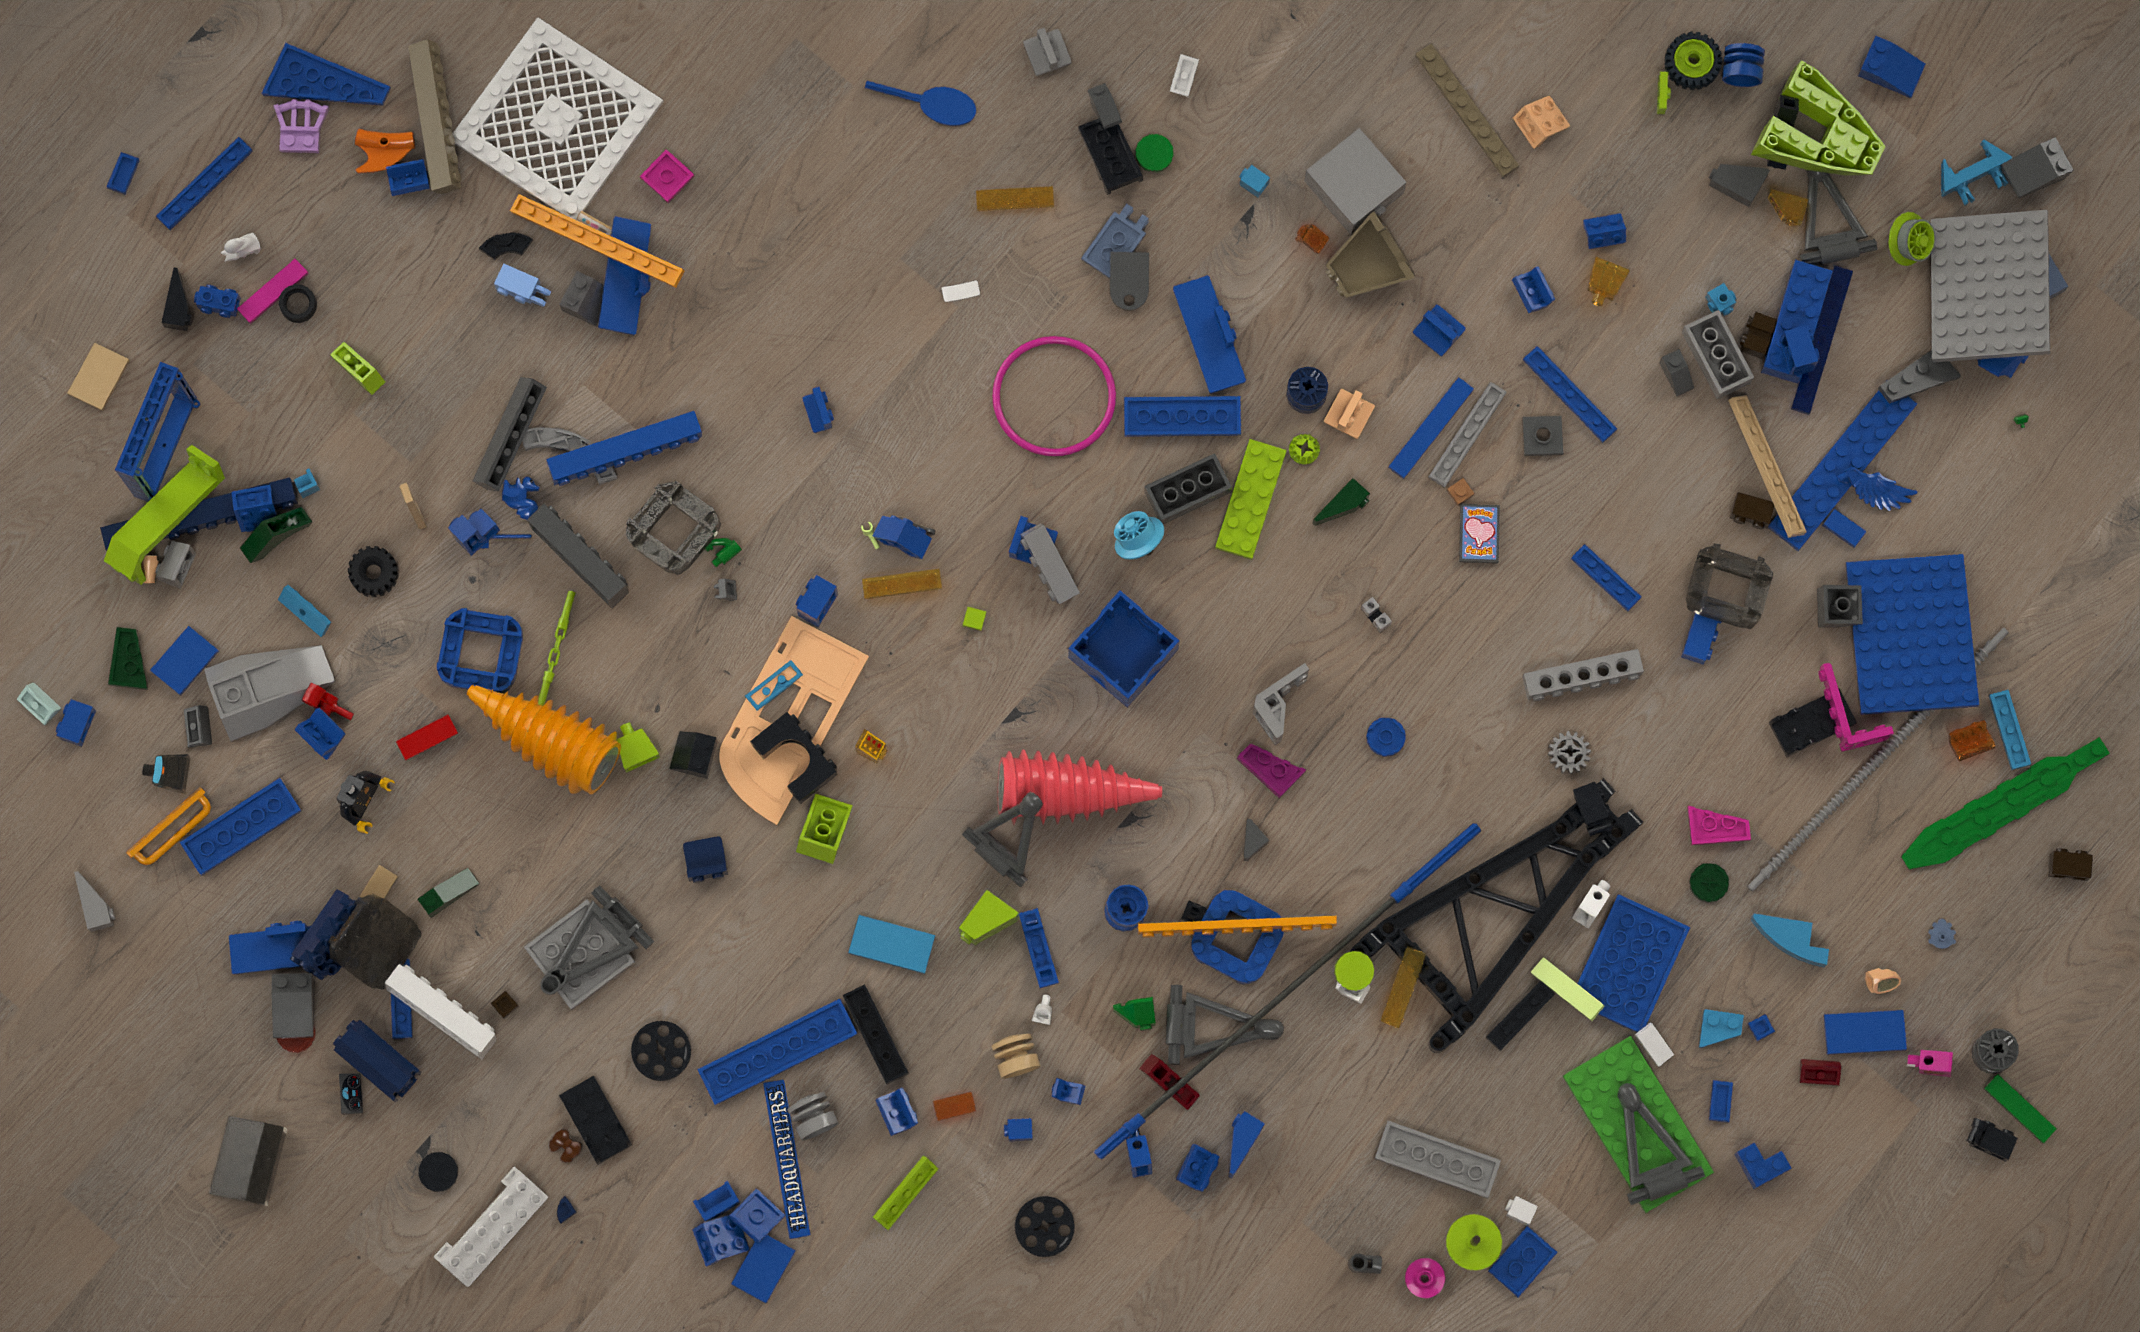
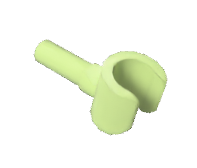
(869, 533)

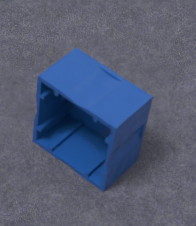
(1123, 649)

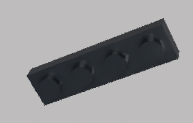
(1520, 1016)

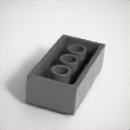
(1188, 489)

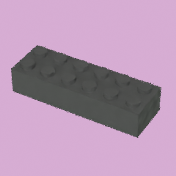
(578, 556)

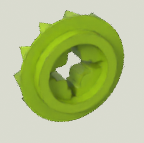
(1309, 456)

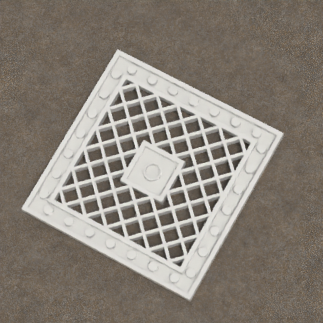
(556, 119)

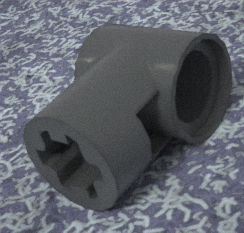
(1376, 1264)

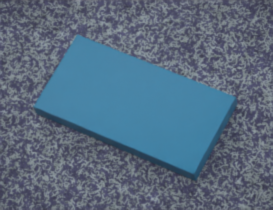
(891, 944)

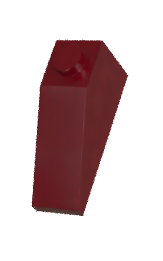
(1165, 1078)

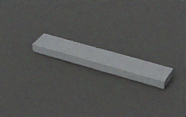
(1467, 434)

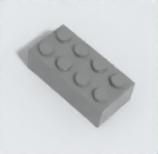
(1717, 354)

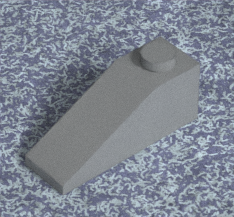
(95, 909)

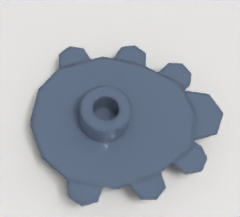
(1942, 935)

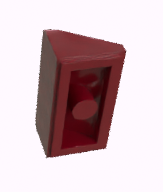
(1820, 1072)

